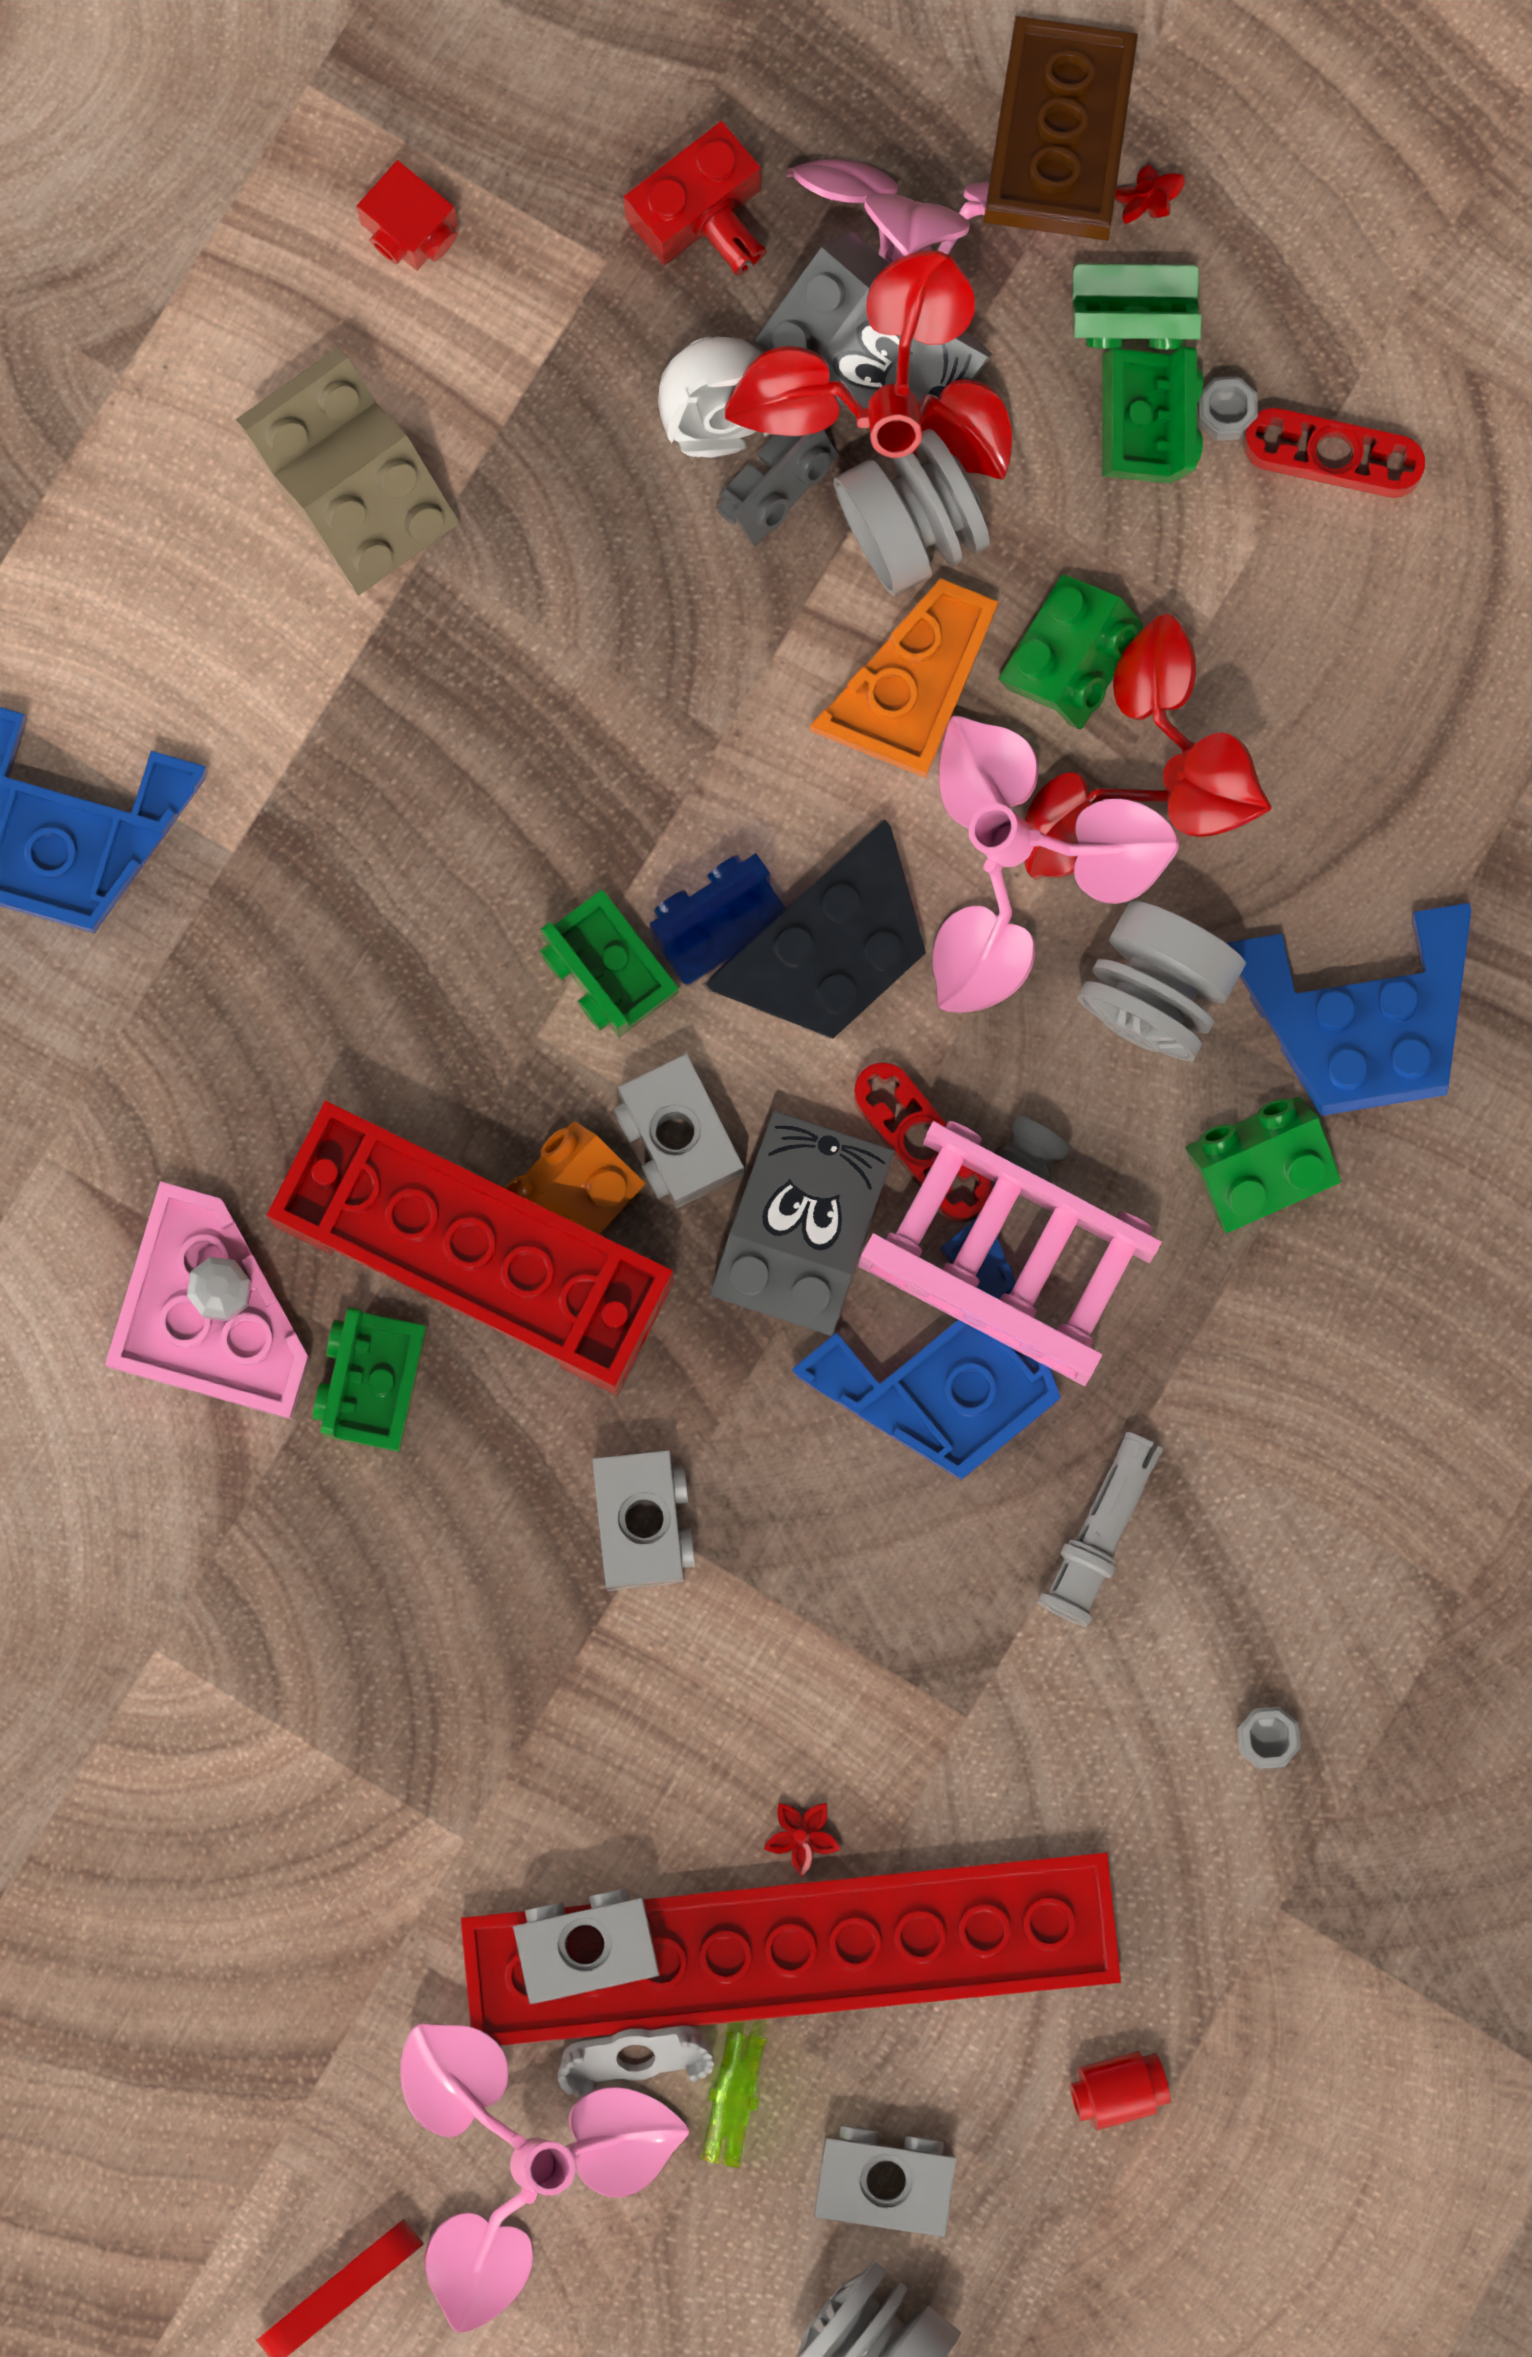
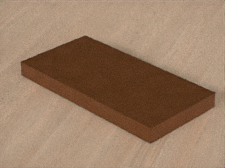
(1061, 128)

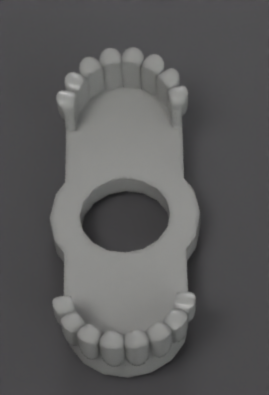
(597, 2059)

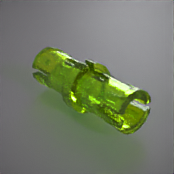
(733, 2099)

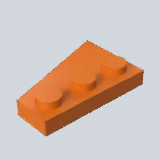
(912, 685)

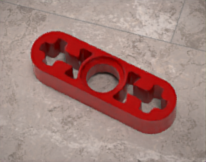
(1355, 436)
(881, 1114)
(340, 2291)

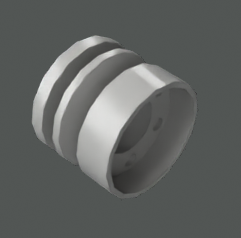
(915, 510)
(1166, 970)
(862, 2327)

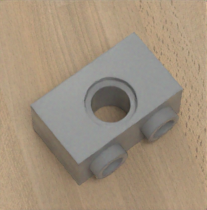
(670, 1094)
(619, 1487)
(555, 1974)
(917, 2208)

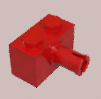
(697, 198)

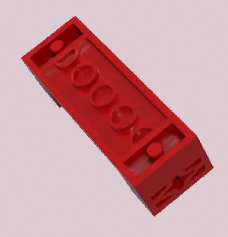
(472, 1246)

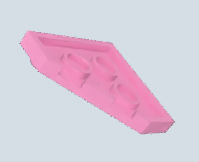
(164, 1337)

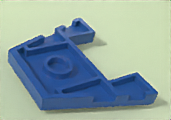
(75, 856)
(1370, 1038)
(955, 1395)

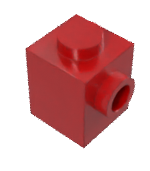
(407, 218)

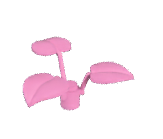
(900, 220)
(1119, 857)
(619, 2143)

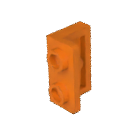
(579, 1179)

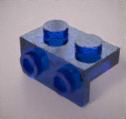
(718, 920)

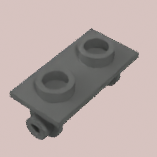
(763, 500)

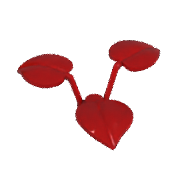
(915, 298)
(1207, 786)

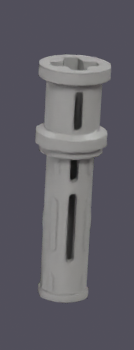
(1090, 1555)

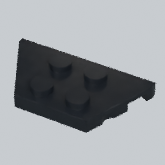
(832, 943)

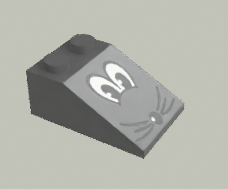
(830, 317)
(802, 1223)

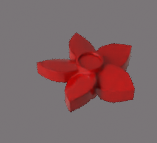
(1149, 194)
(802, 1836)

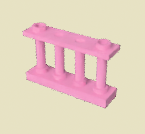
(1012, 1316)

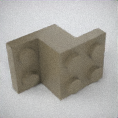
(348, 471)

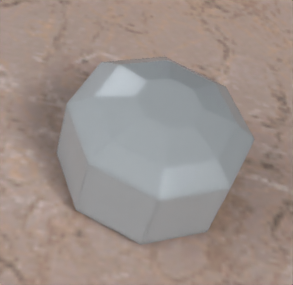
(1227, 408)
(219, 1289)
(1268, 1738)

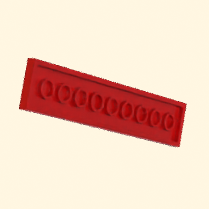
(819, 1949)

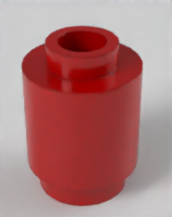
(1120, 2090)

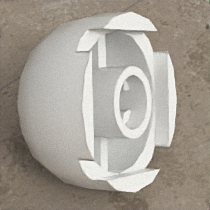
(696, 392)

